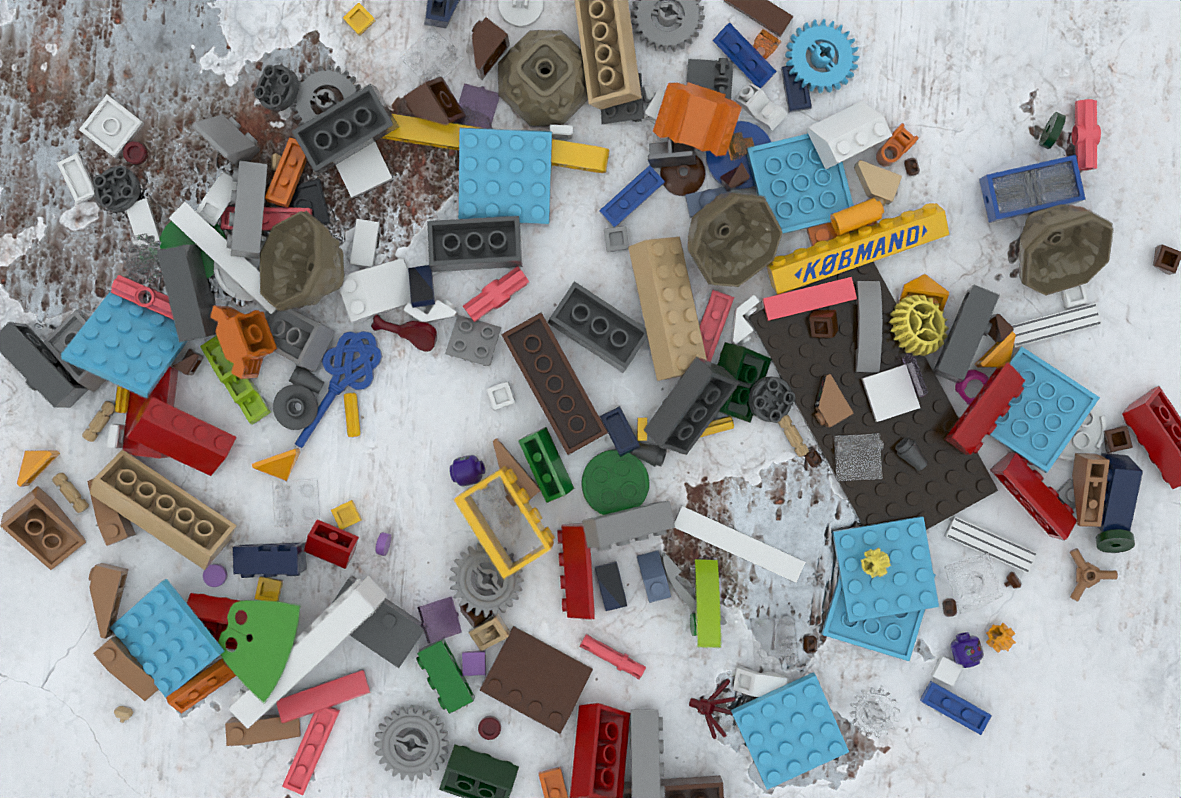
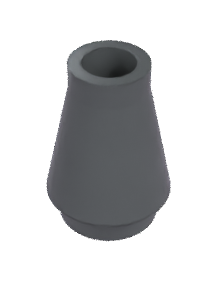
(305, 378)
(911, 453)
(651, 454)

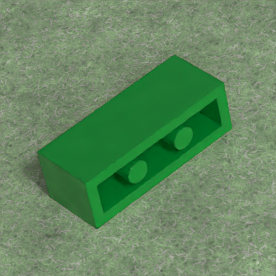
(546, 464)
(445, 676)

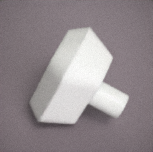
(648, 93)

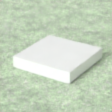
(111, 126)
(364, 170)
(890, 393)

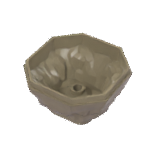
(540, 97)
(733, 238)
(1063, 248)
(300, 263)

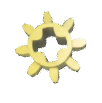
(875, 562)

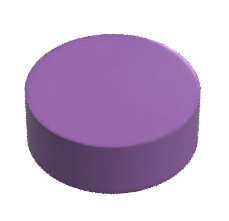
(383, 544)
(215, 575)

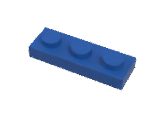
(744, 55)
(632, 196)
(955, 707)

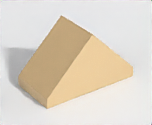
(489, 632)

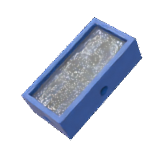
(1032, 188)

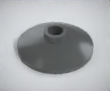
(285, 409)

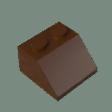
(488, 45)
(434, 102)

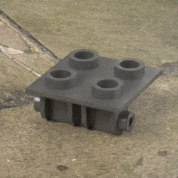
(711, 74)
(626, 111)

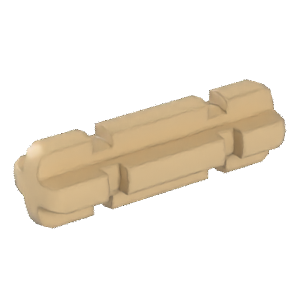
(99, 421)
(793, 436)
(70, 492)

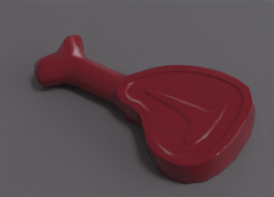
(419, 333)

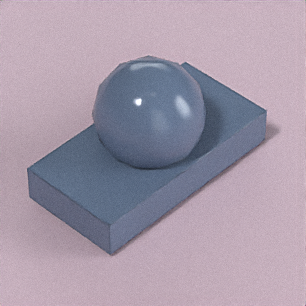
(698, 200)

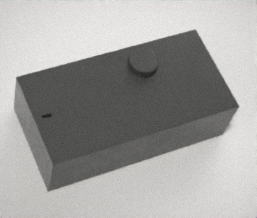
(345, 128)
(474, 243)
(188, 291)
(598, 327)
(966, 333)
(39, 366)
(691, 406)
(387, 630)

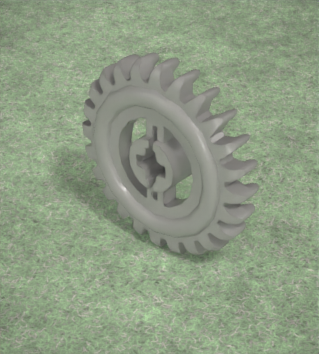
(666, 39)
(316, 81)
(474, 600)
(389, 738)

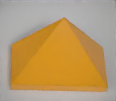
(926, 286)
(998, 353)
(34, 464)
(278, 465)

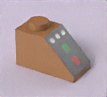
(830, 403)

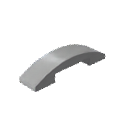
(869, 326)
(672, 571)

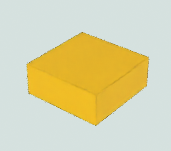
(359, 19)
(641, 424)
(346, 514)
(268, 589)

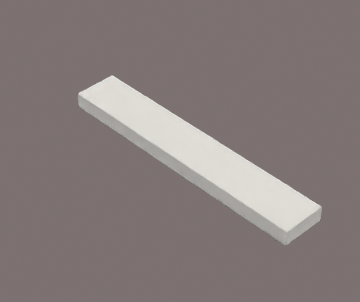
(216, 247)
(739, 544)

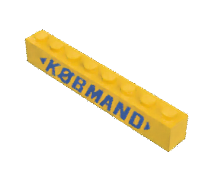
(857, 248)

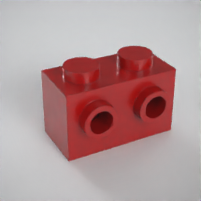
(331, 544)

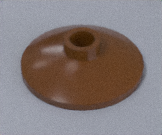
(680, 184)

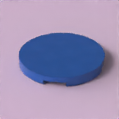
(722, 164)

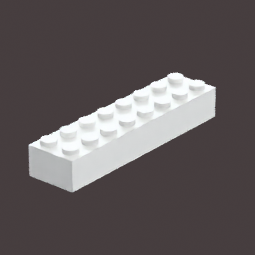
(313, 645)

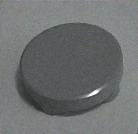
(277, 88)
(116, 189)
(771, 399)

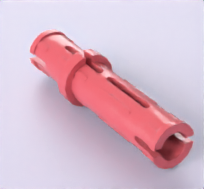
(612, 656)

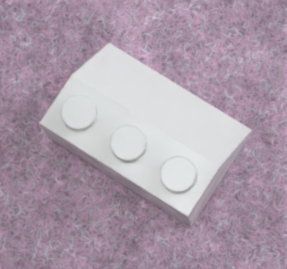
(848, 133)

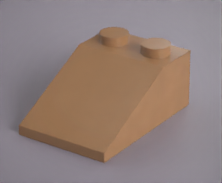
(42, 528)

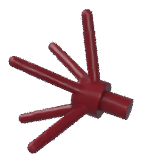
(707, 707)

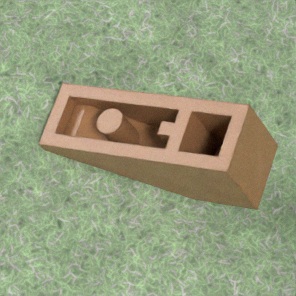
(524, 480)
(1089, 485)
(111, 524)
(106, 594)
(125, 668)
(265, 729)

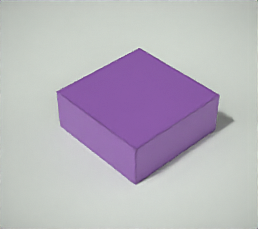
(474, 663)

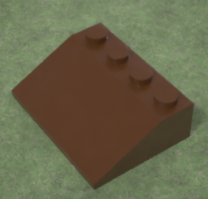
(536, 679)

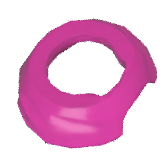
(971, 375)

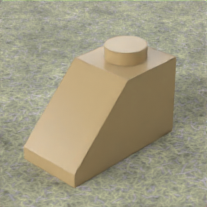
(877, 182)

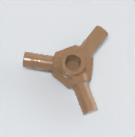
(1088, 574)

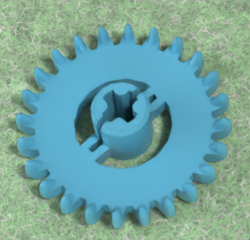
(833, 41)

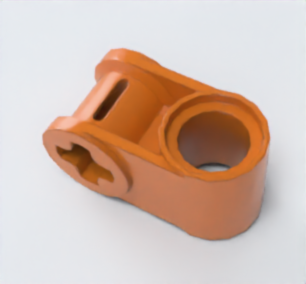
(898, 144)

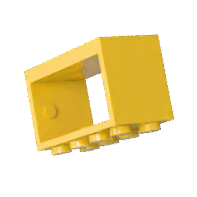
(487, 536)

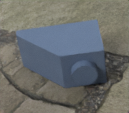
(653, 576)

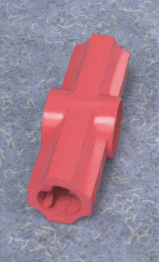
(1086, 134)
(134, 292)
(496, 294)

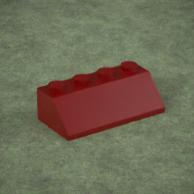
(163, 391)
(985, 409)
(1159, 431)
(180, 436)
(1035, 496)
(577, 572)
(213, 614)
(600, 752)

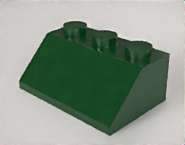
(747, 369)
(477, 775)

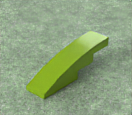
(241, 390)
(707, 604)

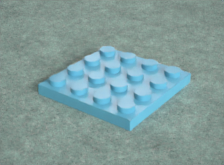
(505, 174)
(797, 183)
(125, 345)
(1044, 413)
(909, 579)
(889, 634)
(167, 638)
(790, 730)

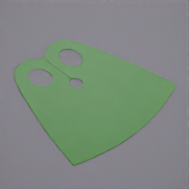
(265, 657)

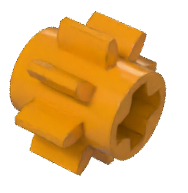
(1000, 637)

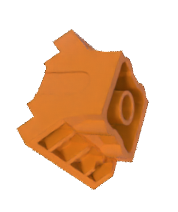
(697, 117)
(243, 339)

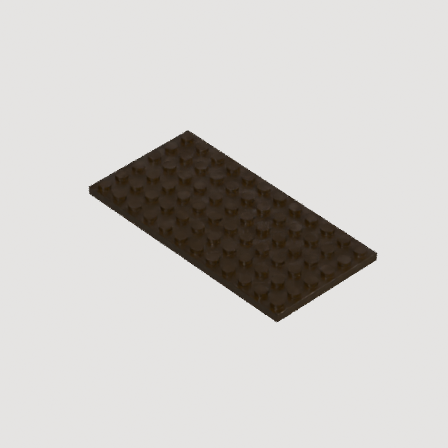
(949, 479)

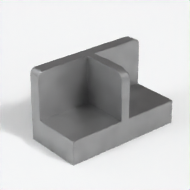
(670, 154)

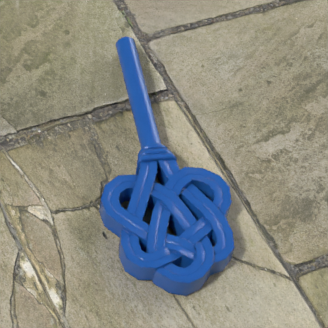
(335, 388)

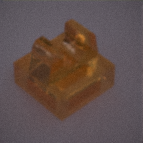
(767, 41)
(738, 146)

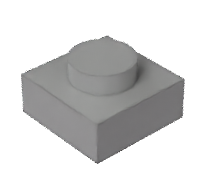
(616, 239)
(1066, 493)

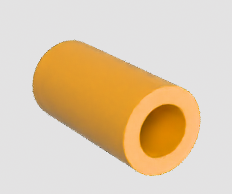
(856, 216)

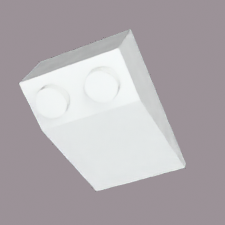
(376, 290)

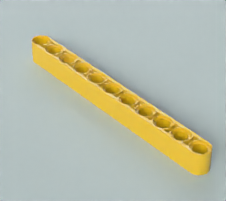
(434, 134)

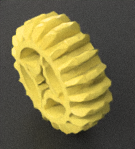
(916, 320)

